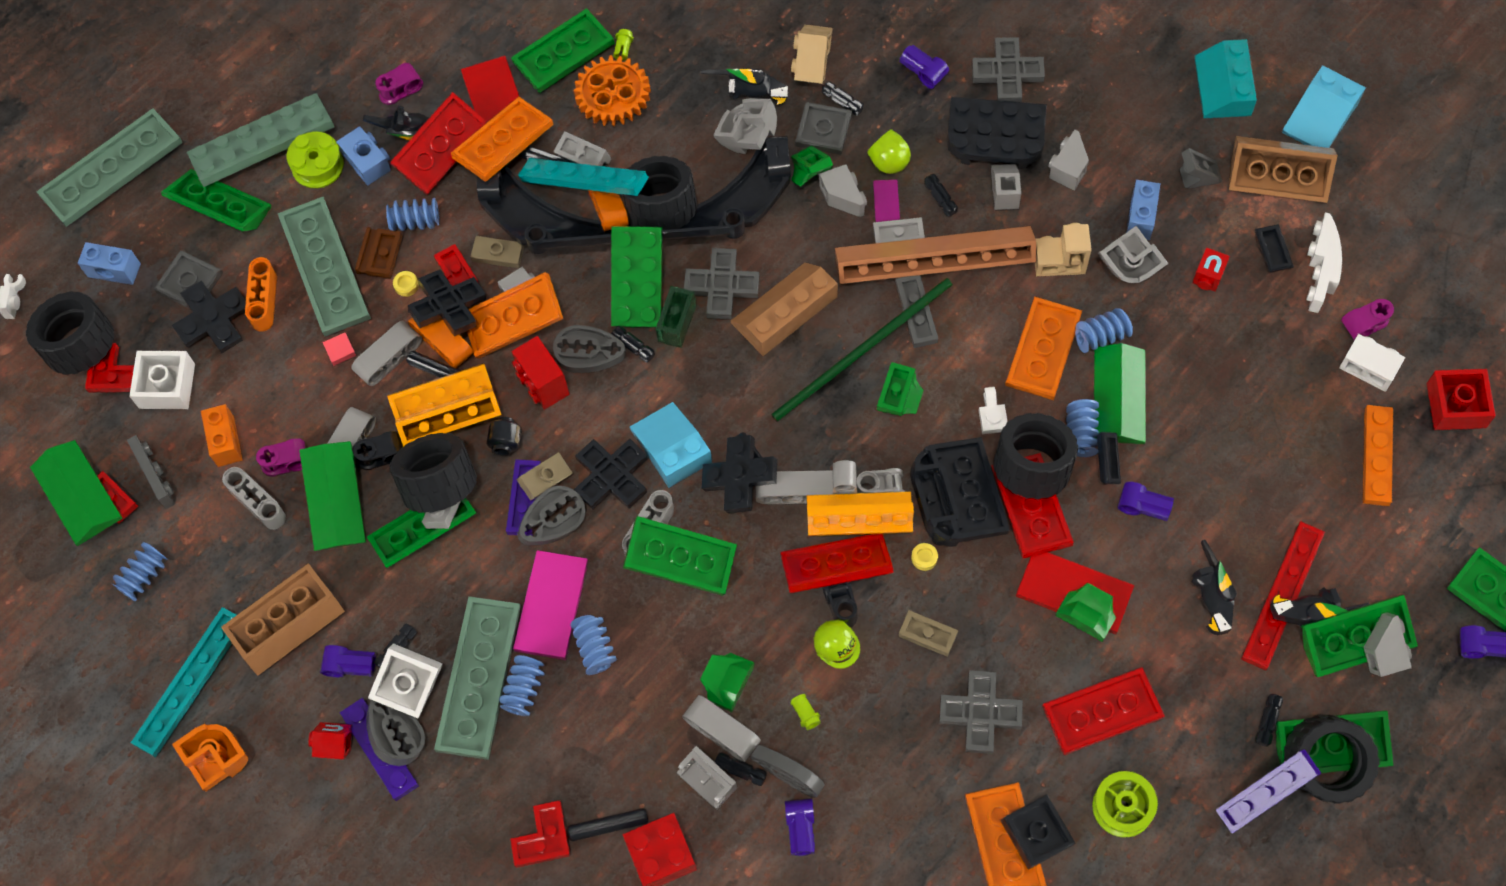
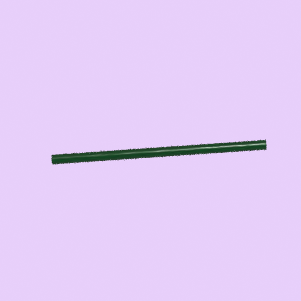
(861, 349)

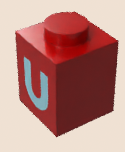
(1210, 269)
(331, 740)

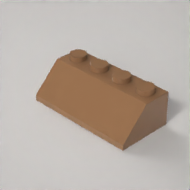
(1282, 169)
(786, 307)
(282, 619)

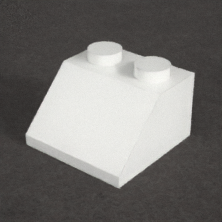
(405, 680)

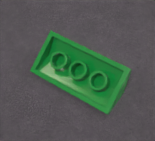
(218, 201)
(1121, 391)
(75, 491)
(332, 495)
(408, 534)
(1340, 639)
(1334, 750)

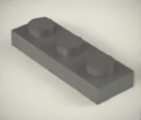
(921, 324)
(152, 471)

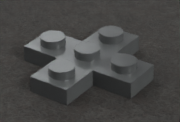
(1008, 69)
(722, 283)
(981, 712)

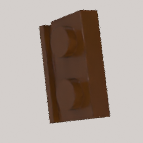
(378, 252)

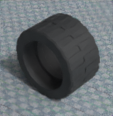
(668, 210)
(56, 319)
(1042, 434)
(433, 472)
(1364, 763)

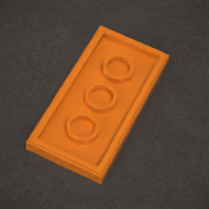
(502, 139)
(514, 315)
(1043, 348)
(997, 852)

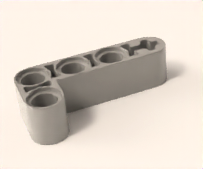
(794, 486)

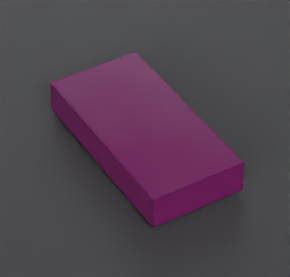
(886, 200)

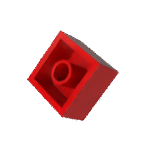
(540, 373)
(1460, 399)
(659, 851)

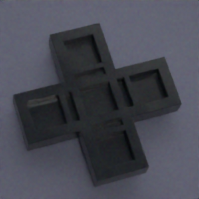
(447, 302)
(210, 317)
(611, 473)
(739, 474)

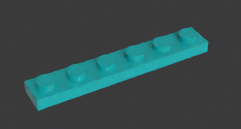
(583, 176)
(184, 686)

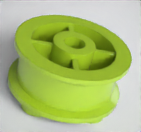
(315, 159)
(1116, 817)

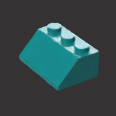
(1226, 80)

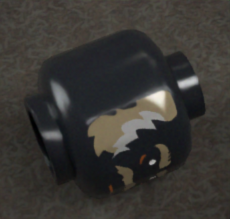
(504, 436)

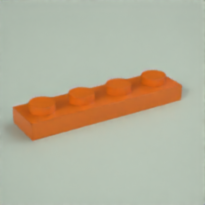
(1378, 455)

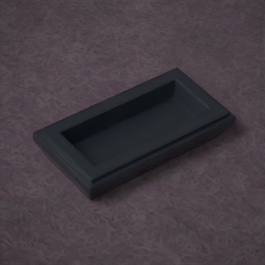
(1274, 248)
(1108, 458)

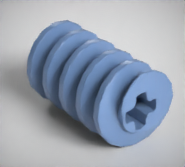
(412, 215)
(1102, 329)
(1082, 423)
(139, 571)
(592, 644)
(520, 685)

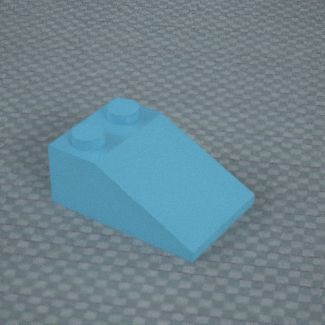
(1324, 109)
(672, 444)

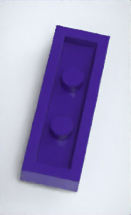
(519, 500)

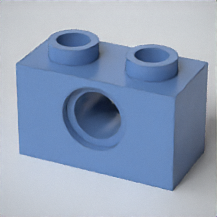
(370, 166)
(1143, 207)
(109, 263)

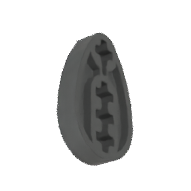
(587, 336)
(562, 526)
(382, 738)
(788, 771)

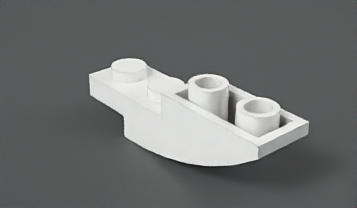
(1327, 260)

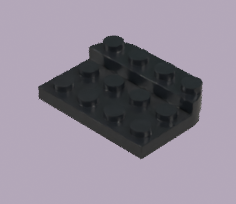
(996, 131)
(958, 492)

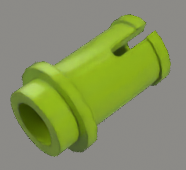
(624, 38)
(808, 717)

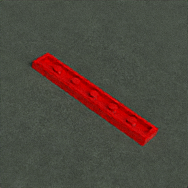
(1287, 585)

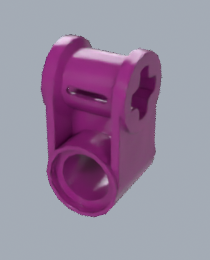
(400, 82)
(1368, 318)
(283, 457)

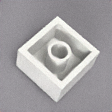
(162, 380)

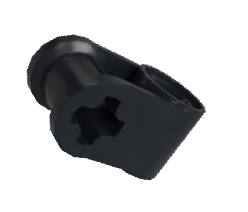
(379, 449)
(840, 598)

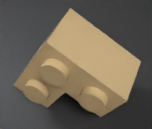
(812, 48)
(1064, 254)

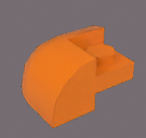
(211, 754)

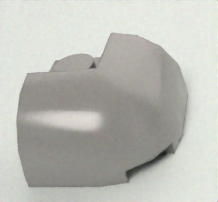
(747, 125)
(1132, 257)

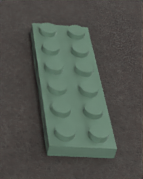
(258, 139)
(109, 167)
(324, 266)
(478, 678)

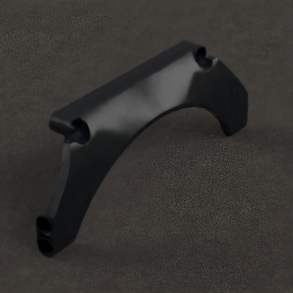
(725, 213)

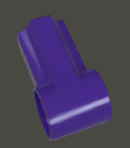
(929, 70)
(1137, 500)
(1479, 643)
(341, 661)
(800, 820)

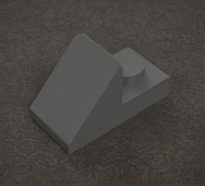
(1199, 170)

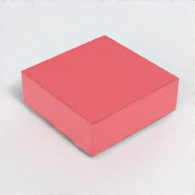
(339, 349)

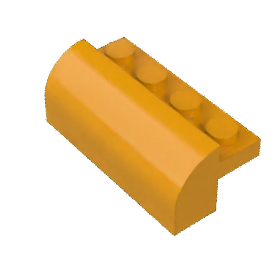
(444, 404)
(860, 513)

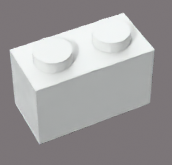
(1372, 362)

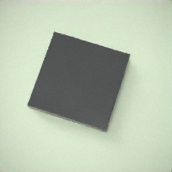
(823, 128)
(183, 274)

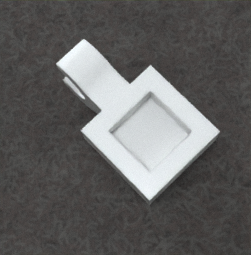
(8, 296)
(992, 416)

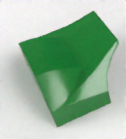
(808, 164)
(900, 391)
(1088, 610)
(725, 679)

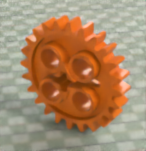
(612, 90)

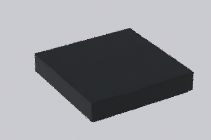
(1037, 831)

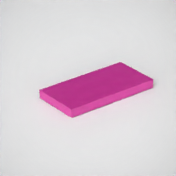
(550, 605)

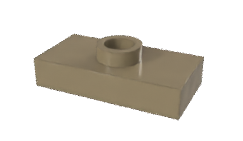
(497, 252)
(544, 476)
(928, 633)

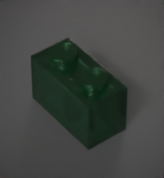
(676, 316)

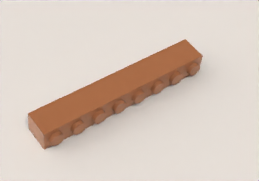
(935, 254)

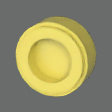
(405, 283)
(924, 556)

